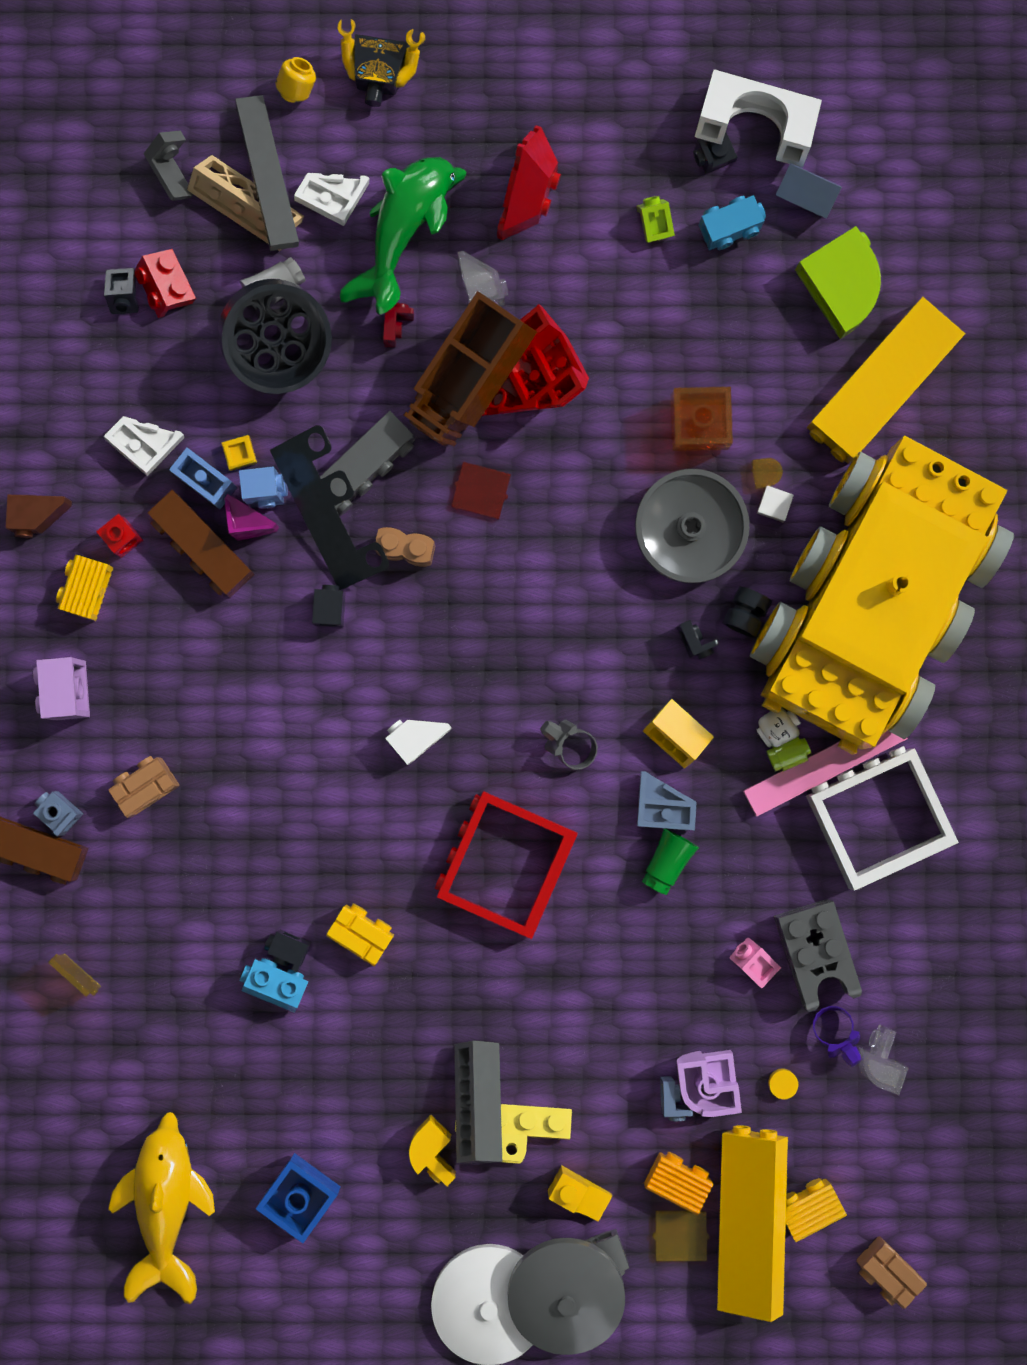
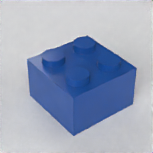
(298, 1198)

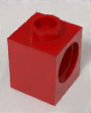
(119, 535)

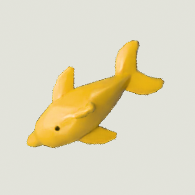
(161, 1191)

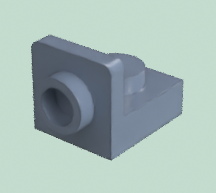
(669, 1096)

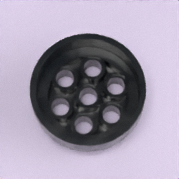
(282, 372)

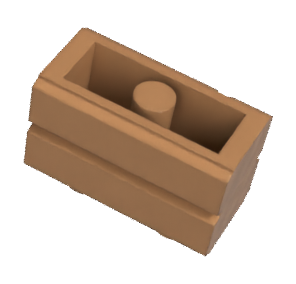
(143, 786)
(891, 1272)

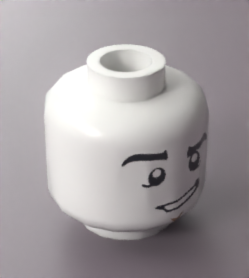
(778, 728)

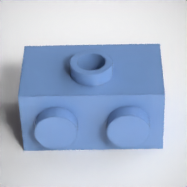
(262, 487)

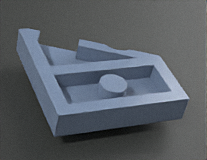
(664, 806)

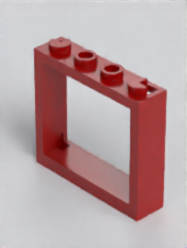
(456, 856)

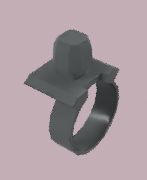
(558, 733)

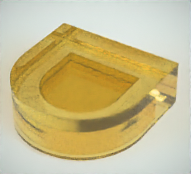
(766, 472)

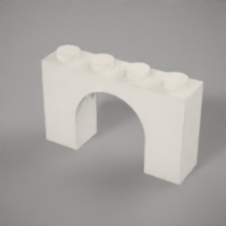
(790, 111)

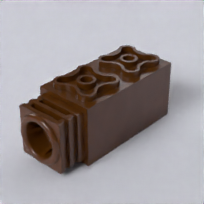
(468, 370)

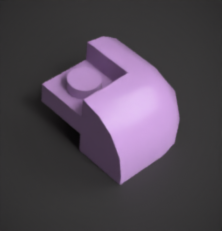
(709, 1083)

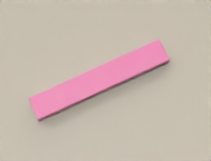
(807, 775)

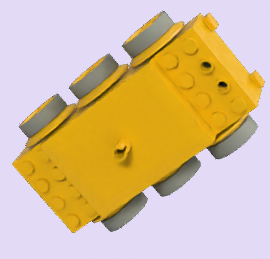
(883, 594)

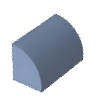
(808, 190)

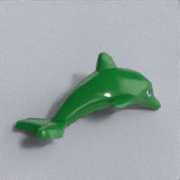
(409, 201)

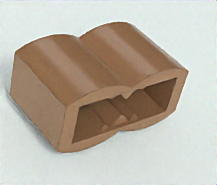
(413, 548)

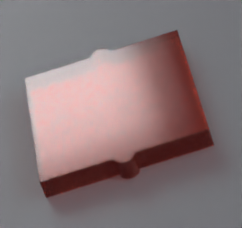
(481, 490)

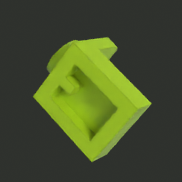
(656, 219)

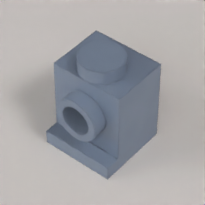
(66, 815)

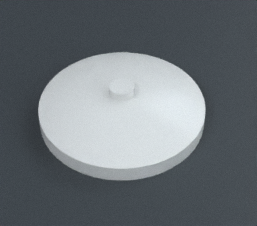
(473, 1305)

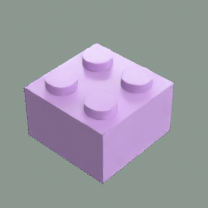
(62, 688)

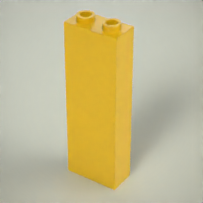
(885, 381)
(752, 1223)

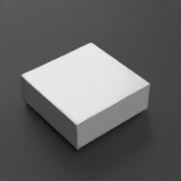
(775, 504)

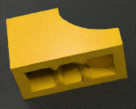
(578, 1194)

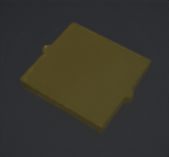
(75, 974)
(681, 1236)

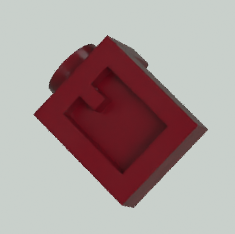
(392, 328)

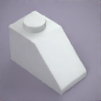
(415, 737)

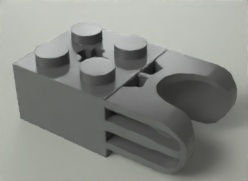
(819, 959)

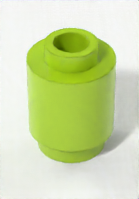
(789, 754)

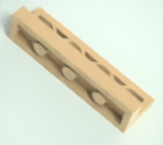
(231, 201)

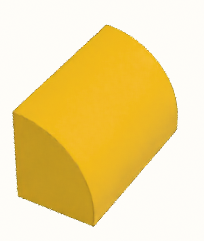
(678, 733)

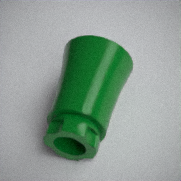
(668, 861)

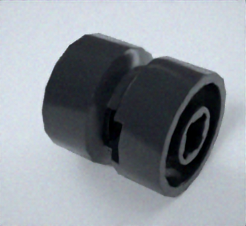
(747, 612)

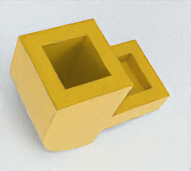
(424, 1150)

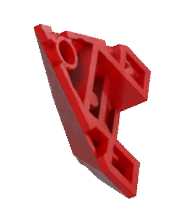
(529, 185)
(546, 372)

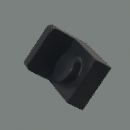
(713, 155)
(121, 290)
(691, 639)

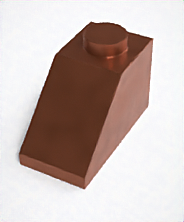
(34, 513)

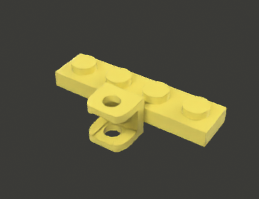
(530, 1121)

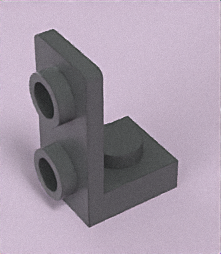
(160, 157)

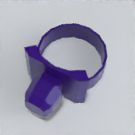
(850, 1054)

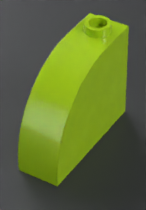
(843, 280)

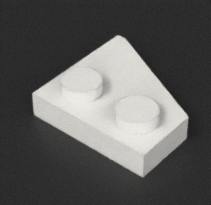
(331, 195)
(142, 443)

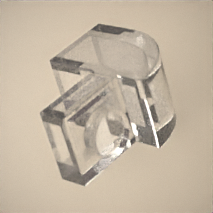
(876, 1065)

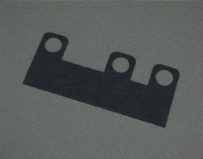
(318, 509)

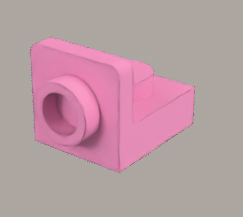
(755, 962)

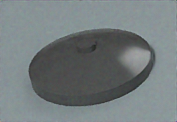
(692, 526)
(566, 1296)

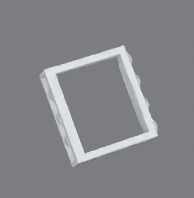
(901, 860)

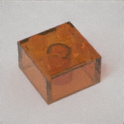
(701, 418)

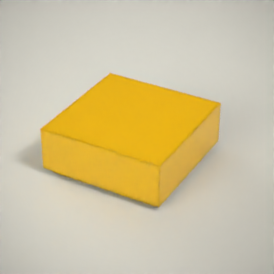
(239, 453)

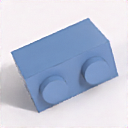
(203, 478)

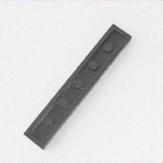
(266, 173)

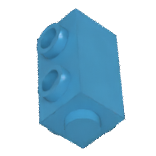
(737, 220)
(274, 985)

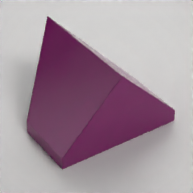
(245, 521)

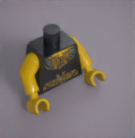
(379, 63)

